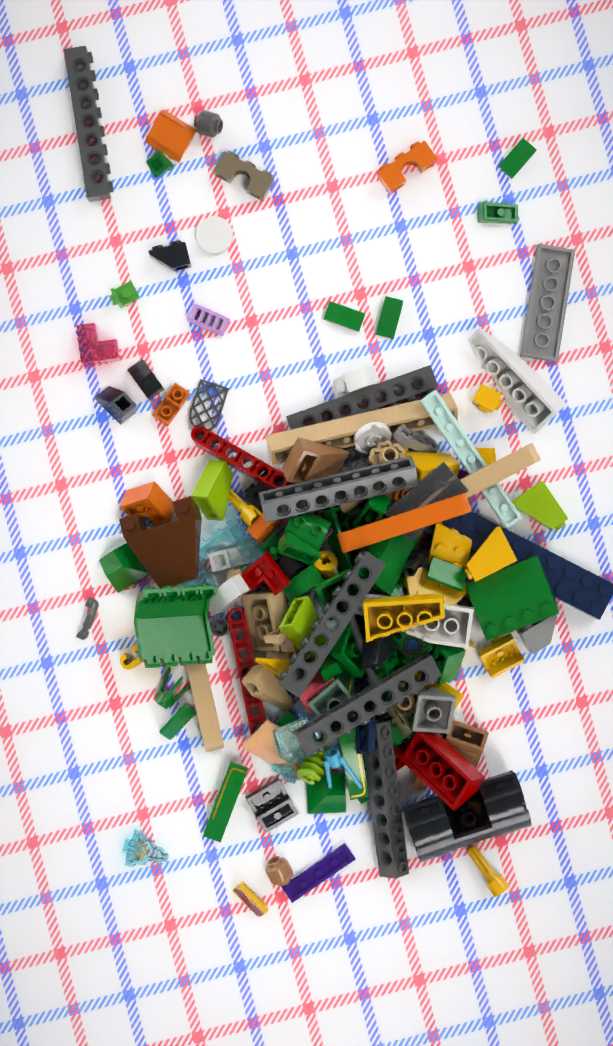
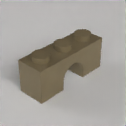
(230, 166)

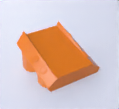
(170, 136)

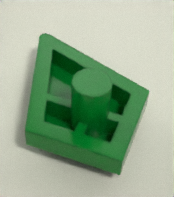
(271, 544)

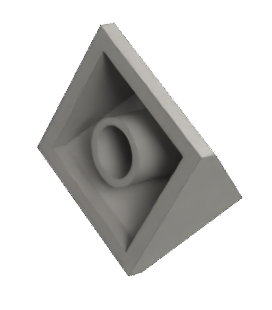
(434, 711)

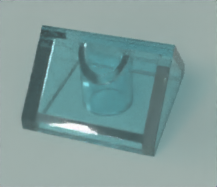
(286, 743)

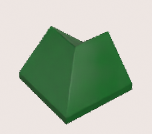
(123, 567)
(324, 799)

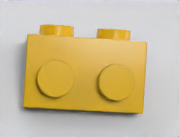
(501, 656)

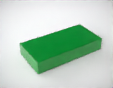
(517, 158)
(344, 316)

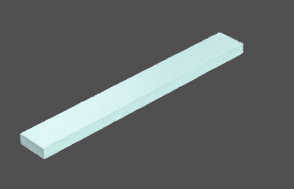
(469, 456)

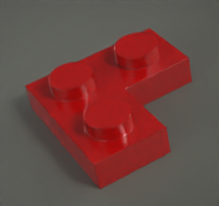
(266, 570)

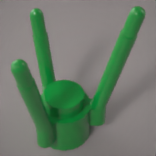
(165, 697)

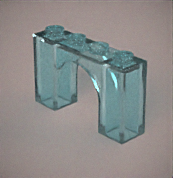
(234, 534)

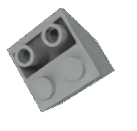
(538, 634)

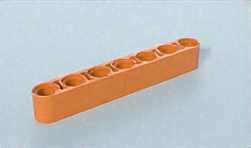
(404, 522)

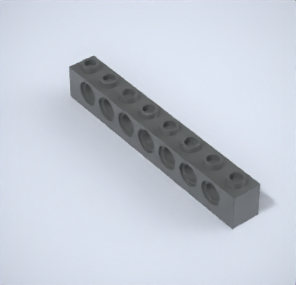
(73, 58)
(424, 375)
(338, 489)
(298, 685)
(304, 734)
(386, 805)

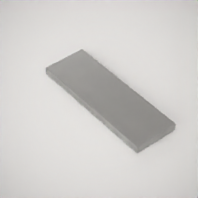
(547, 303)

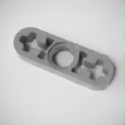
(415, 440)

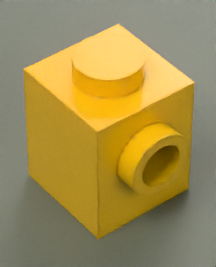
(487, 399)

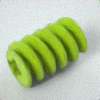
(312, 767)

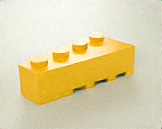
(400, 613)

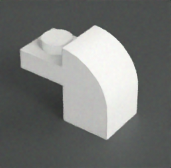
(356, 380)

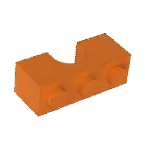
(419, 156)

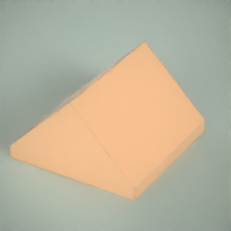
(263, 744)

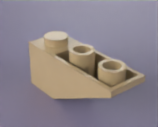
(265, 686)

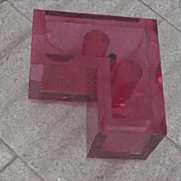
(92, 349)

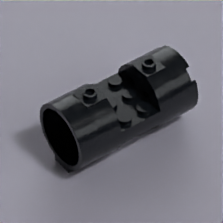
(490, 812)

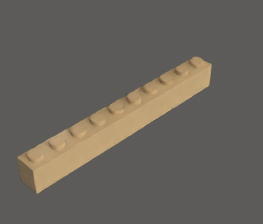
(341, 431)

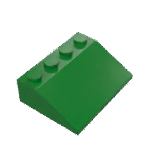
(512, 598)

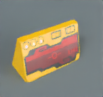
(250, 899)

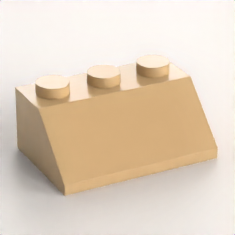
(264, 615)

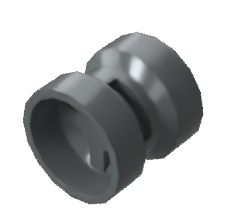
(220, 629)

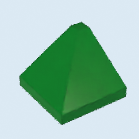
(159, 164)

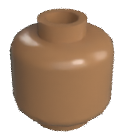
(278, 871)

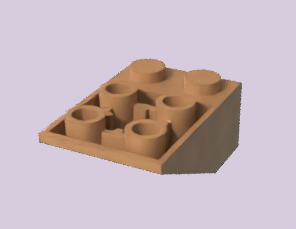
(312, 461)
(467, 741)

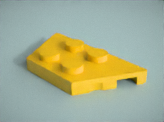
(450, 546)
(421, 585)

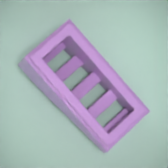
(191, 319)

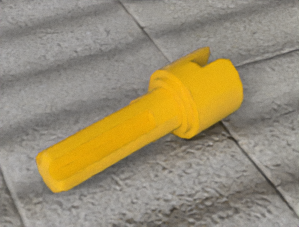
(249, 513)
(495, 882)

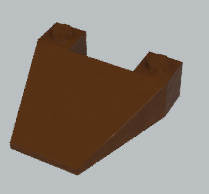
(170, 549)

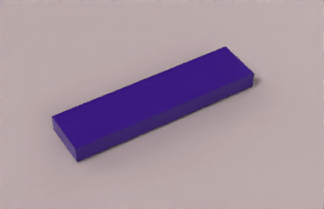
(318, 872)

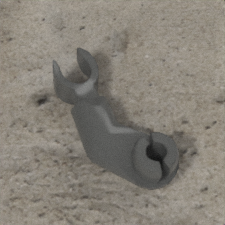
(88, 622)

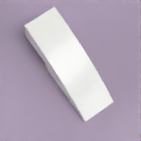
(227, 594)

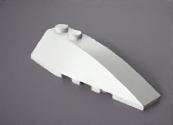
(521, 386)
(449, 631)

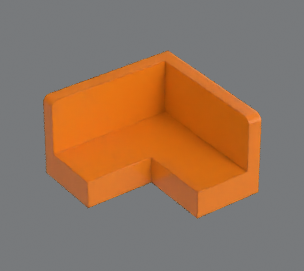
(148, 501)

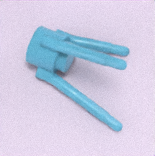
(335, 760)

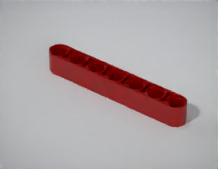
(239, 460)
(243, 663)

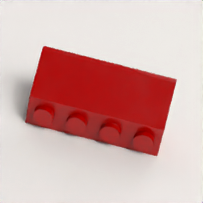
(442, 768)

